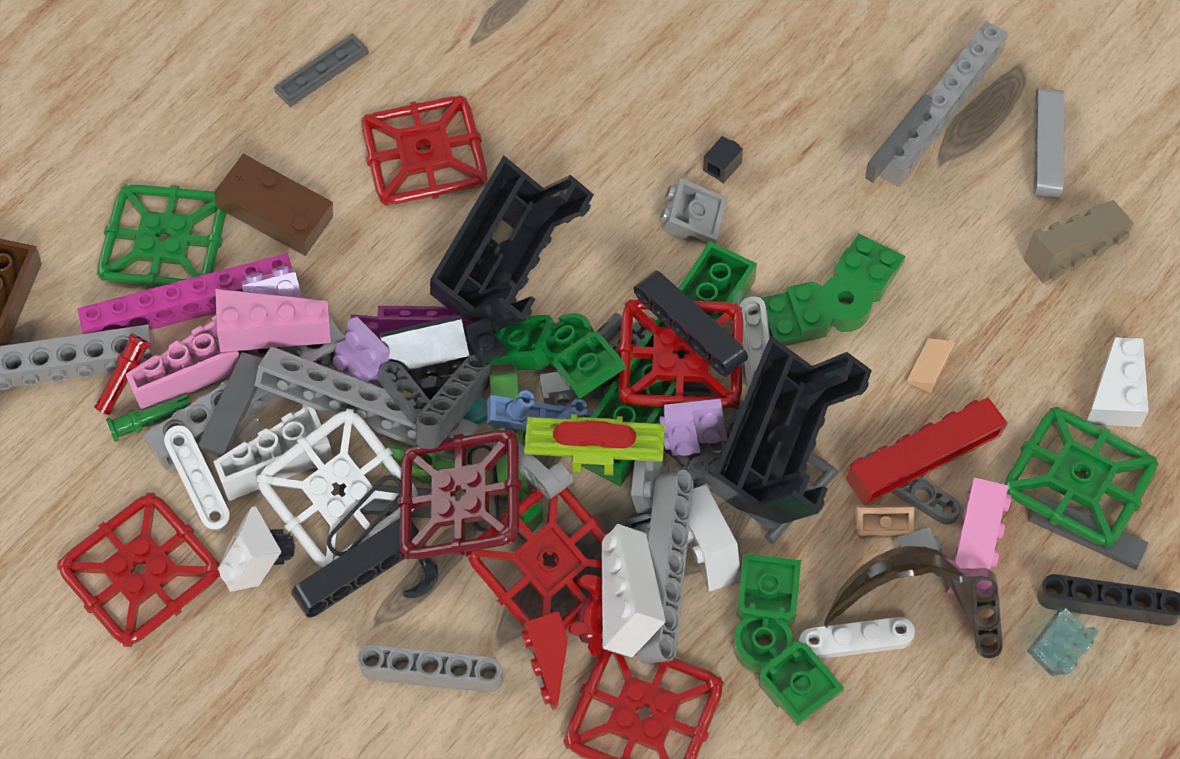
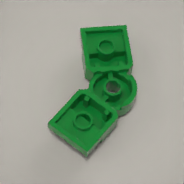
(811, 309)
(569, 345)
(787, 669)

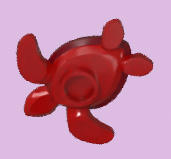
(590, 616)

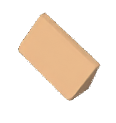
(930, 364)
(884, 520)

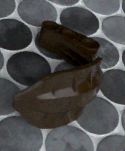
(918, 561)

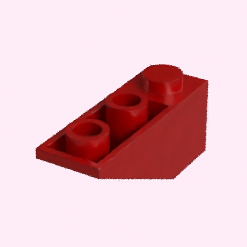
(549, 646)

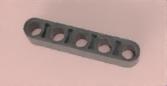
(451, 403)

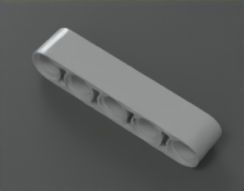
(1048, 143)
(441, 677)

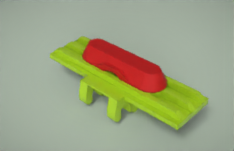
(594, 440)

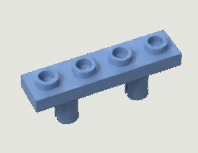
(514, 412)

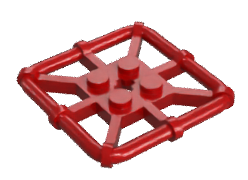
(417, 162)
(668, 365)
(529, 557)
(137, 586)
(638, 694)

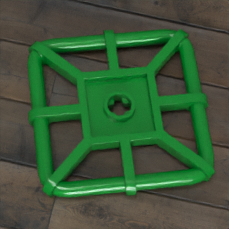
(154, 224)
(1087, 491)

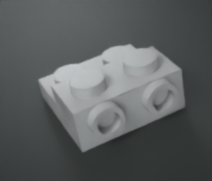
(692, 211)
(644, 482)

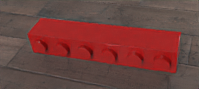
(925, 450)

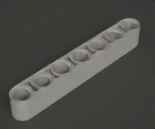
(668, 552)

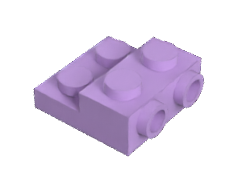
(279, 283)
(361, 353)
(693, 424)

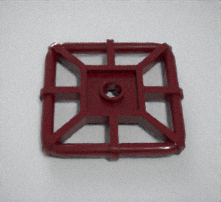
(472, 506)

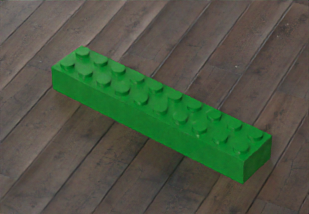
(715, 277)

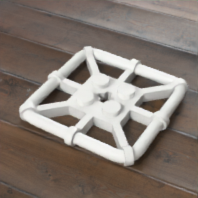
(319, 484)

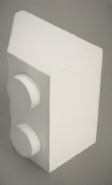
(249, 554)

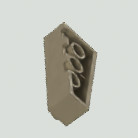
(1076, 240)

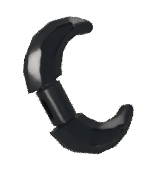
(427, 581)

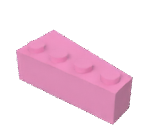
(266, 320)
(182, 368)
(981, 527)

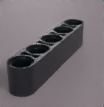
(690, 323)
(350, 571)
(1097, 604)

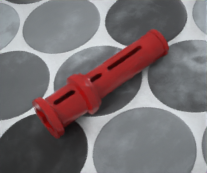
(126, 362)

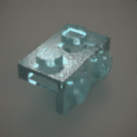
(1062, 643)

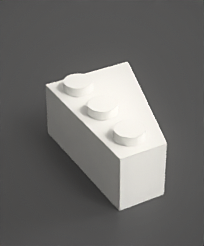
(1122, 386)
(712, 542)

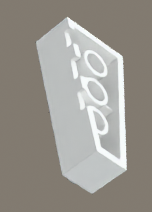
(242, 464)
(629, 592)

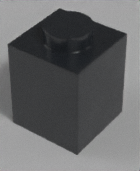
(723, 159)

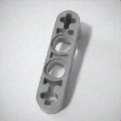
(547, 481)

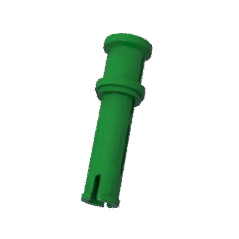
(135, 421)

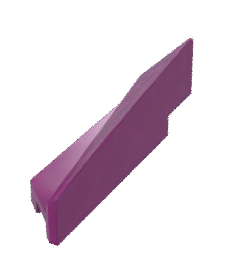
(398, 317)

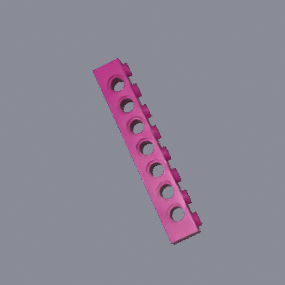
(174, 301)

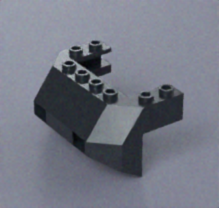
(490, 265)
(778, 430)

